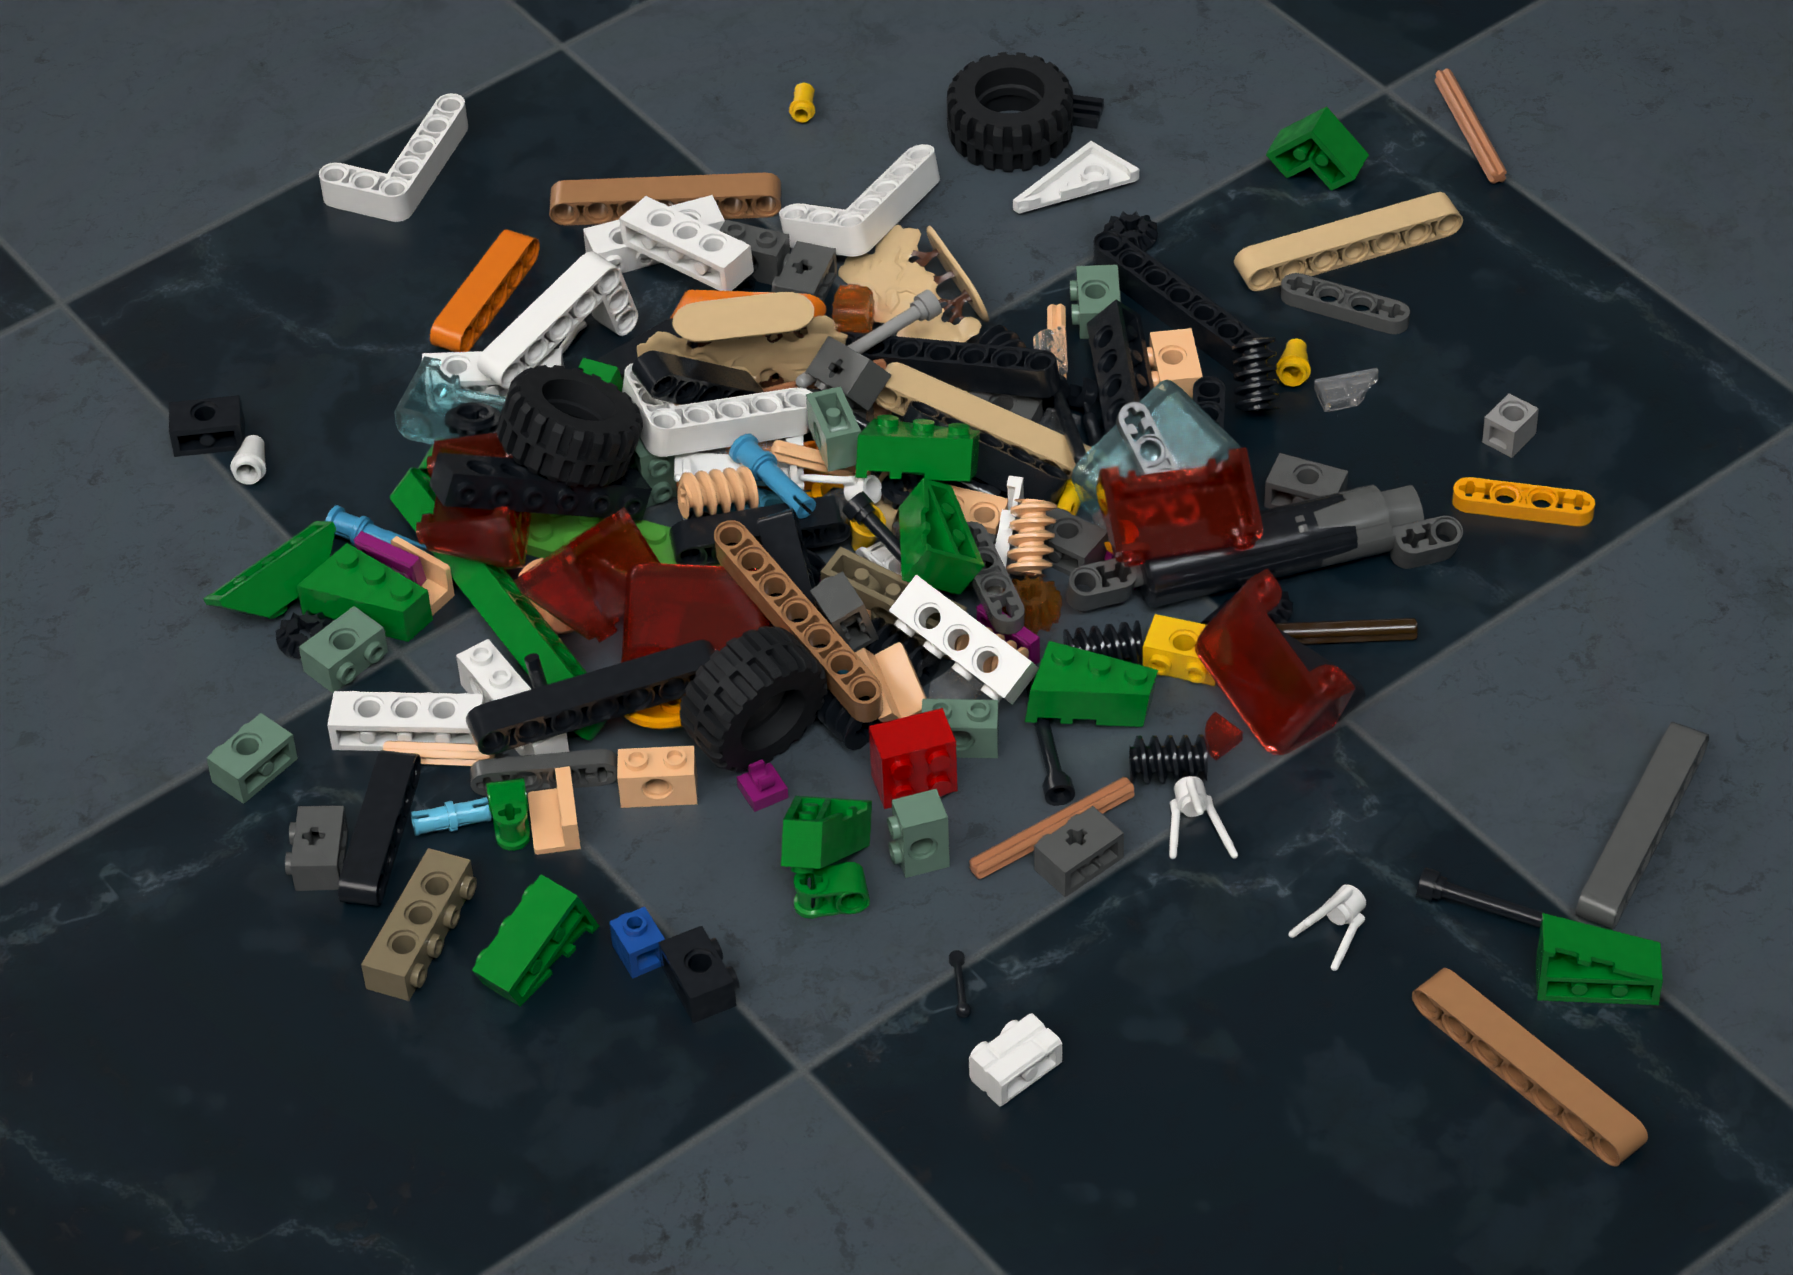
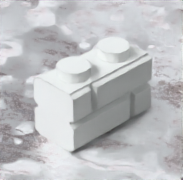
(1014, 1059)

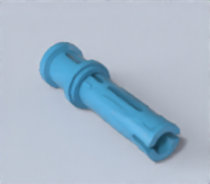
(764, 468)
(349, 527)

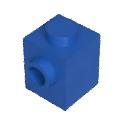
(636, 941)

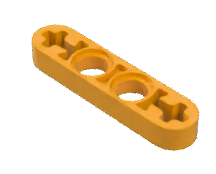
(1523, 505)

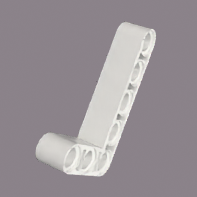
(400, 191)
(872, 213)
(585, 288)
(718, 422)

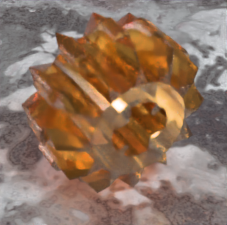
(853, 309)
(1040, 602)

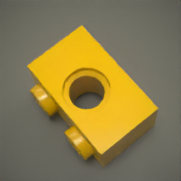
(1172, 649)

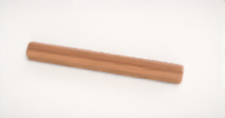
(1470, 126)
(1024, 841)

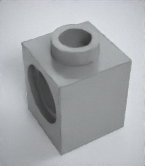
(1510, 425)

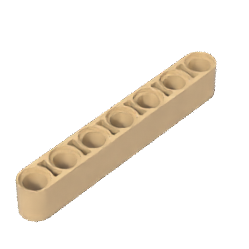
(1349, 240)
(1039, 441)

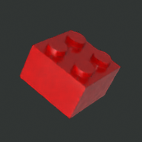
(913, 756)

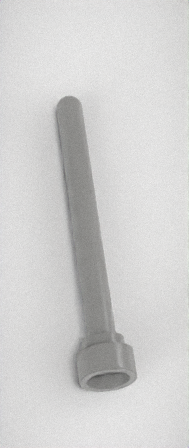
(923, 308)

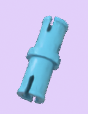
(450, 816)

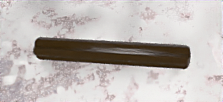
(1352, 630)

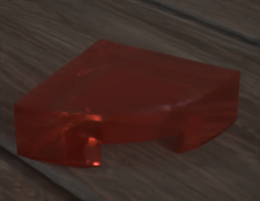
(1221, 736)

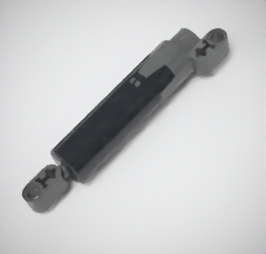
(1293, 541)

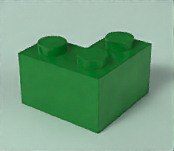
(1322, 145)

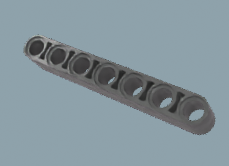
(1642, 825)

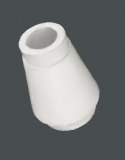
(249, 462)

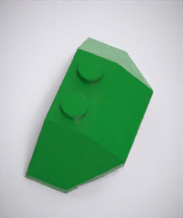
(273, 580)

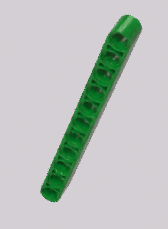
(496, 597)

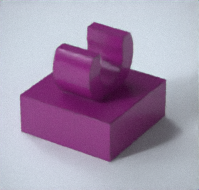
(762, 785)

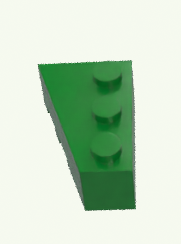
(918, 449)
(937, 539)
(378, 591)
(1091, 687)
(823, 831)
(532, 940)
(1596, 964)

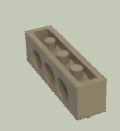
(875, 586)
(419, 924)

